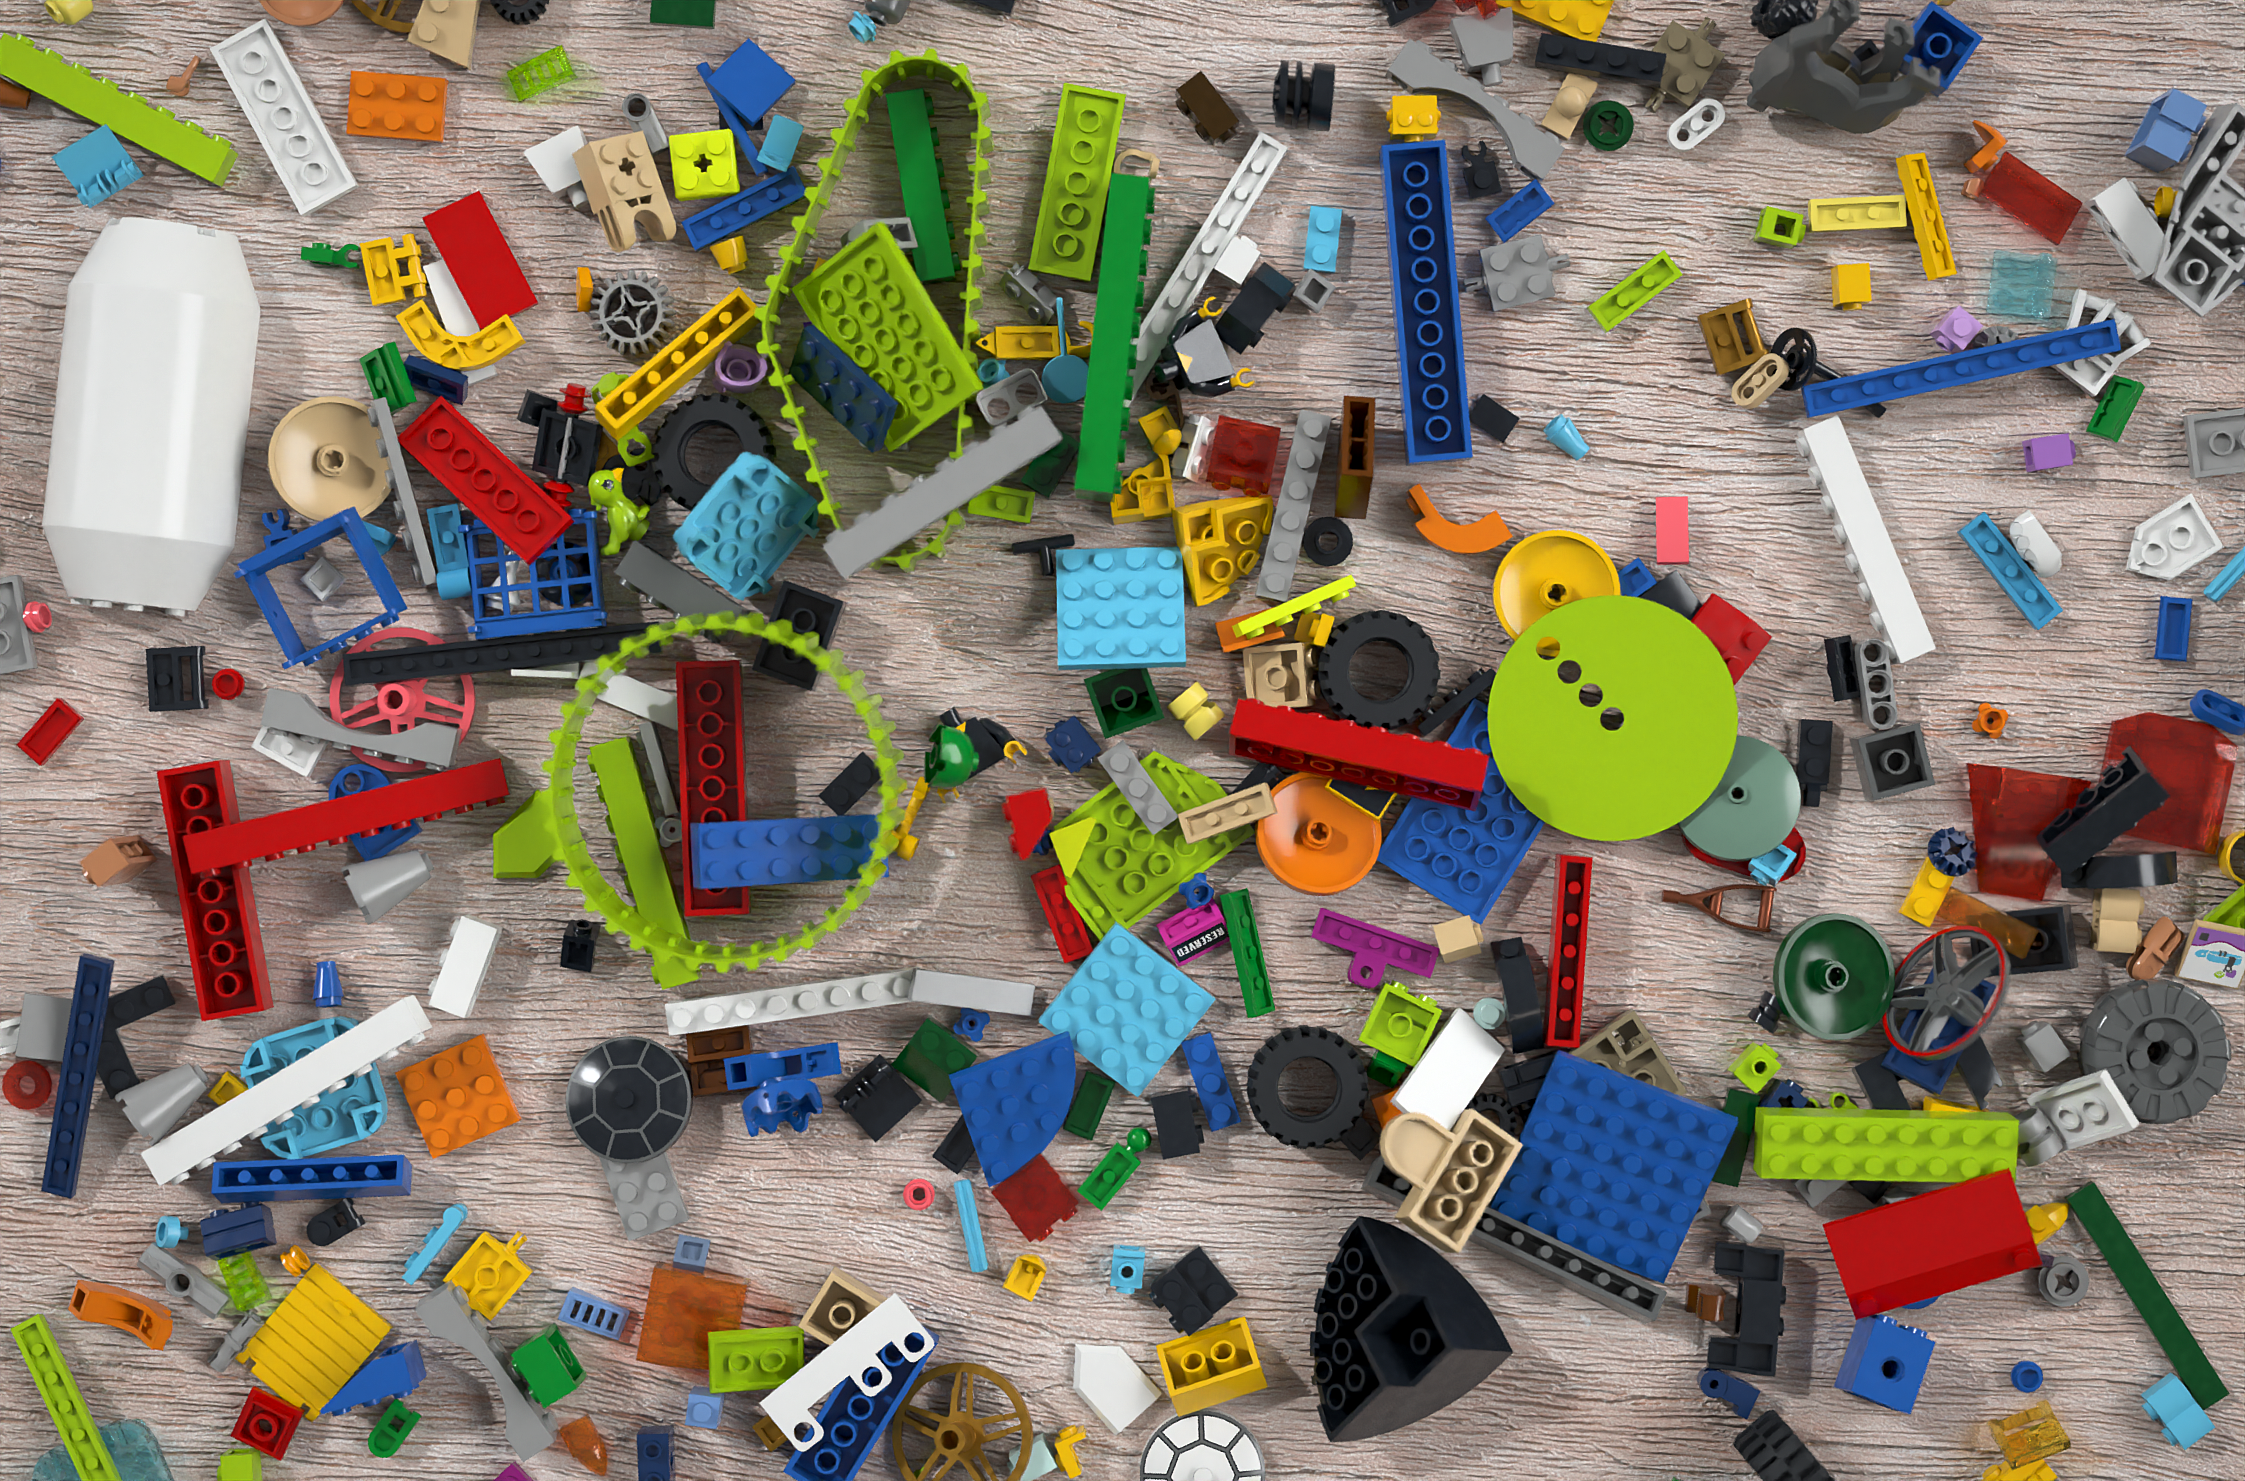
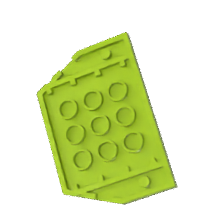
(1126, 867)

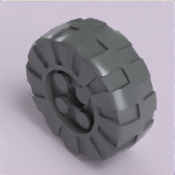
(2187, 1041)

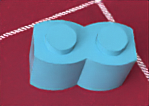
(2177, 1411)

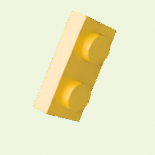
(1926, 894)

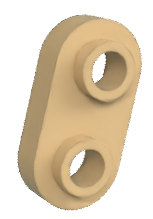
(1760, 380)

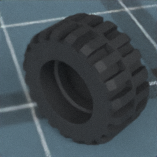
(685, 422)
(1409, 639)
(1316, 1129)
(1778, 1452)

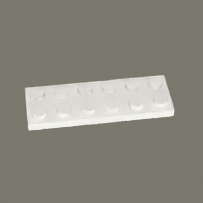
(284, 117)

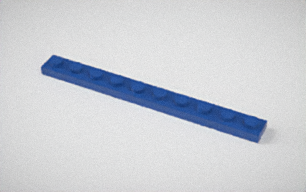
(1961, 368)

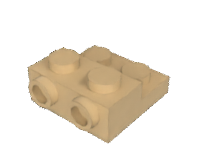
(1281, 674)

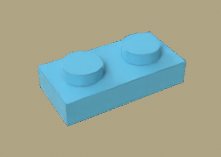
(1322, 239)

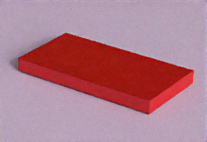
(479, 260)

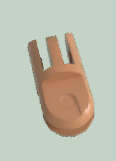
(2154, 949)

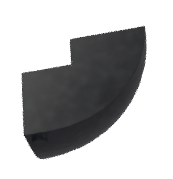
(1396, 1334)

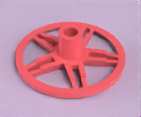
(400, 700)

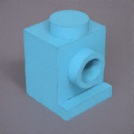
(1127, 1256)

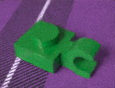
(323, 255)

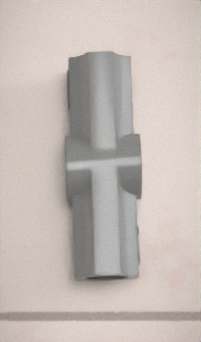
(201, 1291)

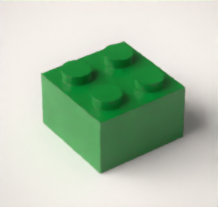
(548, 1366)

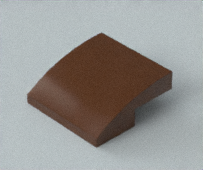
(707, 1054)

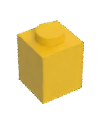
(1851, 286)

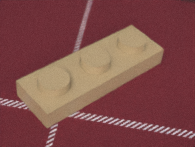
(1227, 813)

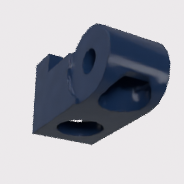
(1718, 1383)

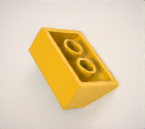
(1211, 1366)

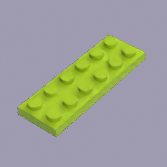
(1077, 182)

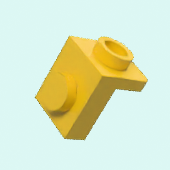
(1066, 1456)

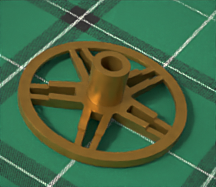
(960, 1434)

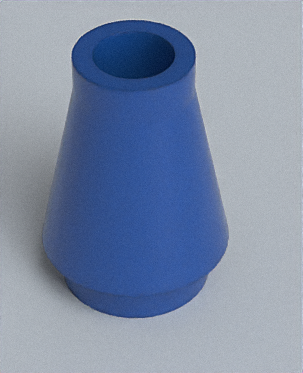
(327, 986)

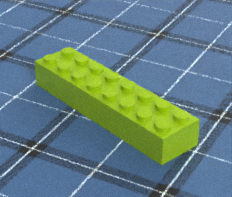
(1883, 1144)

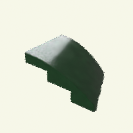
(683, 13)

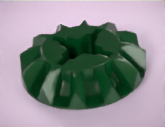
(1623, 125)

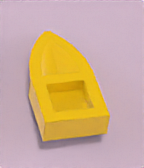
(2046, 1220)

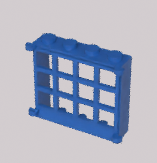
(538, 621)

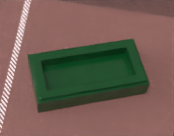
(1089, 1105)

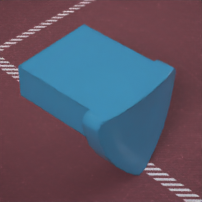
(381, 538)

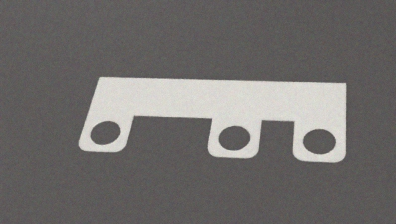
(844, 1357)

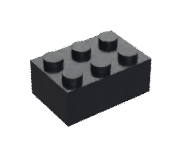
(808, 613)

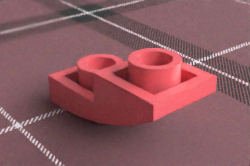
(1672, 530)

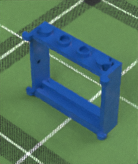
(255, 571)

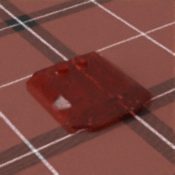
(2192, 765)

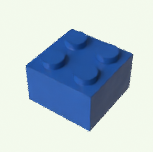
(1940, 43)

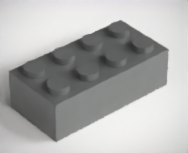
(675, 588)

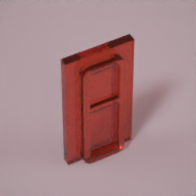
(2031, 198)

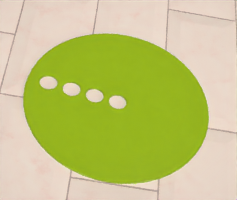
(1674, 729)

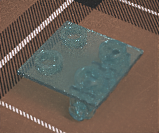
(2022, 285)

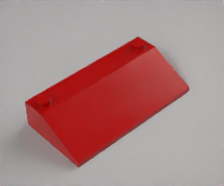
(1932, 1244)

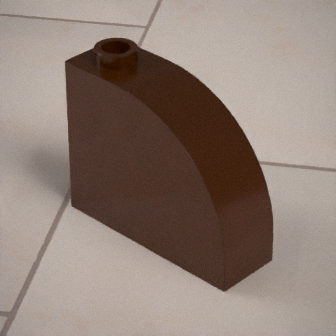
(1355, 457)

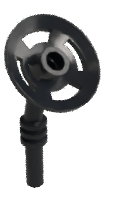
(1804, 361)

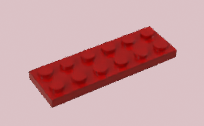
(485, 480)

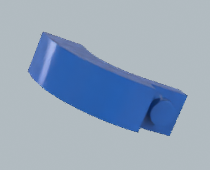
(807, 1062)

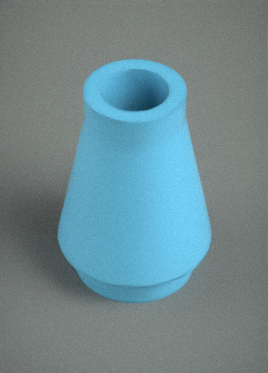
(1565, 436)

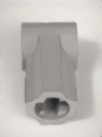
(648, 123)

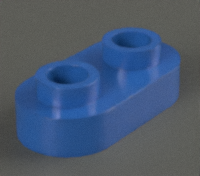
(2219, 711)

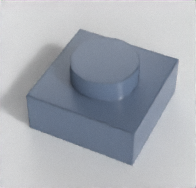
(691, 1253)

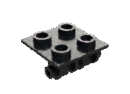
(877, 1098)

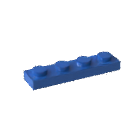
(744, 209)

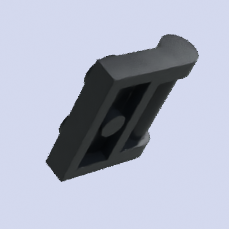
(166, 679)

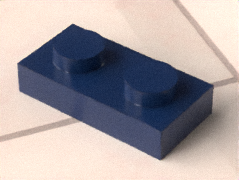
(437, 379)

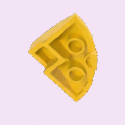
(1220, 542)

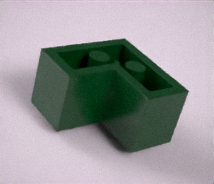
(1051, 466)

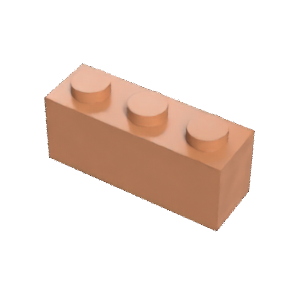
(117, 861)

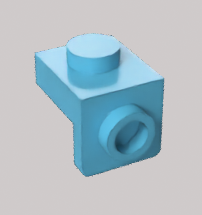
(1771, 866)

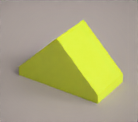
(1070, 843)

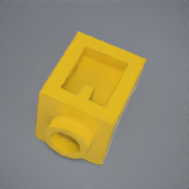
(1314, 629)

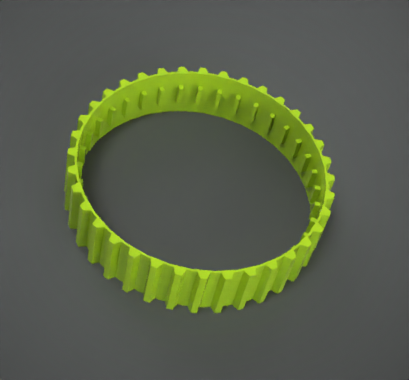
(586, 874)

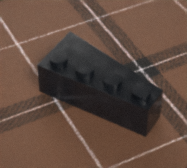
(2103, 813)

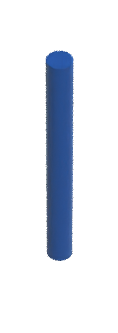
(734, 124)

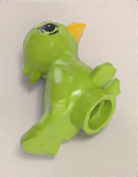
(623, 515)

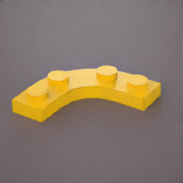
(459, 352)

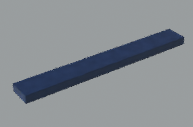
(77, 1075)

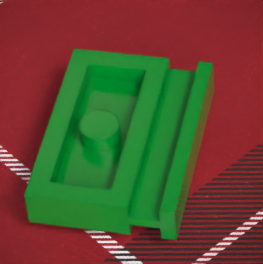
(388, 377)

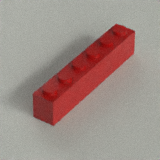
(1567, 950)

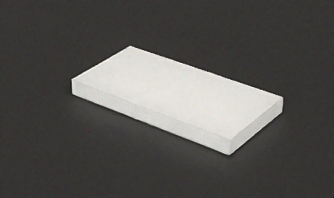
(1449, 1071)

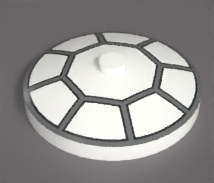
(1202, 1448)

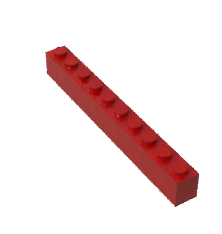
(346, 816)

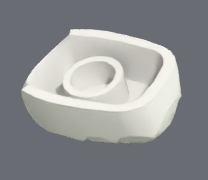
(2035, 545)

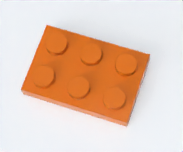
(397, 106)

